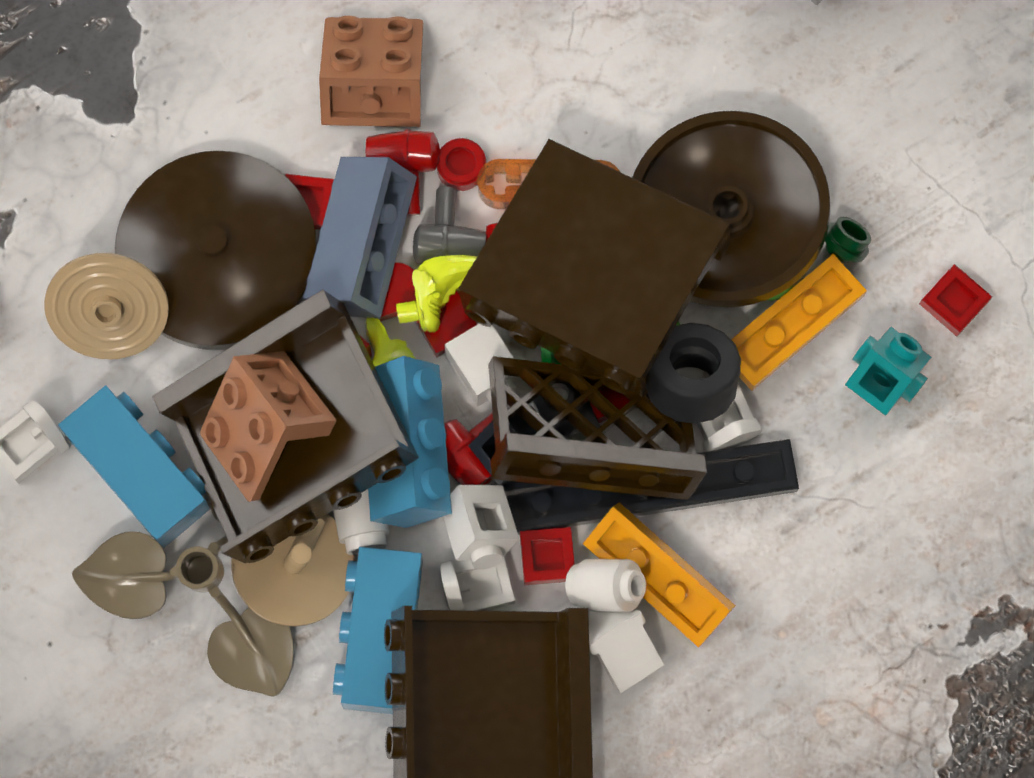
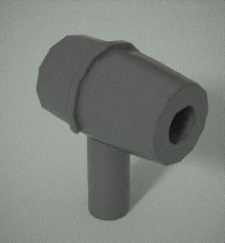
(442, 236)

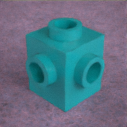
(888, 370)

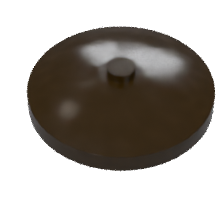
(759, 183)
(223, 242)

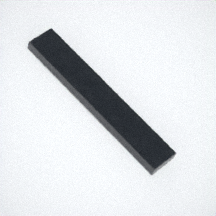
(730, 477)

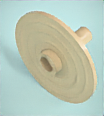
(106, 306)
(299, 579)

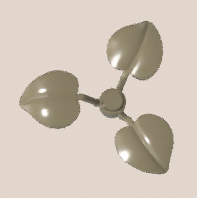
(128, 579)

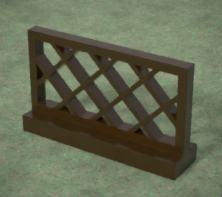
(596, 461)

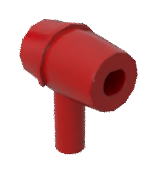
(412, 150)
(461, 460)

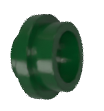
(847, 240)

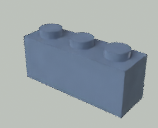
(361, 233)

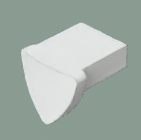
(732, 427)
(29, 441)
(476, 588)
(622, 647)

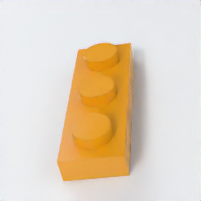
(796, 320)
(671, 582)

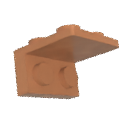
(371, 71)
(256, 413)

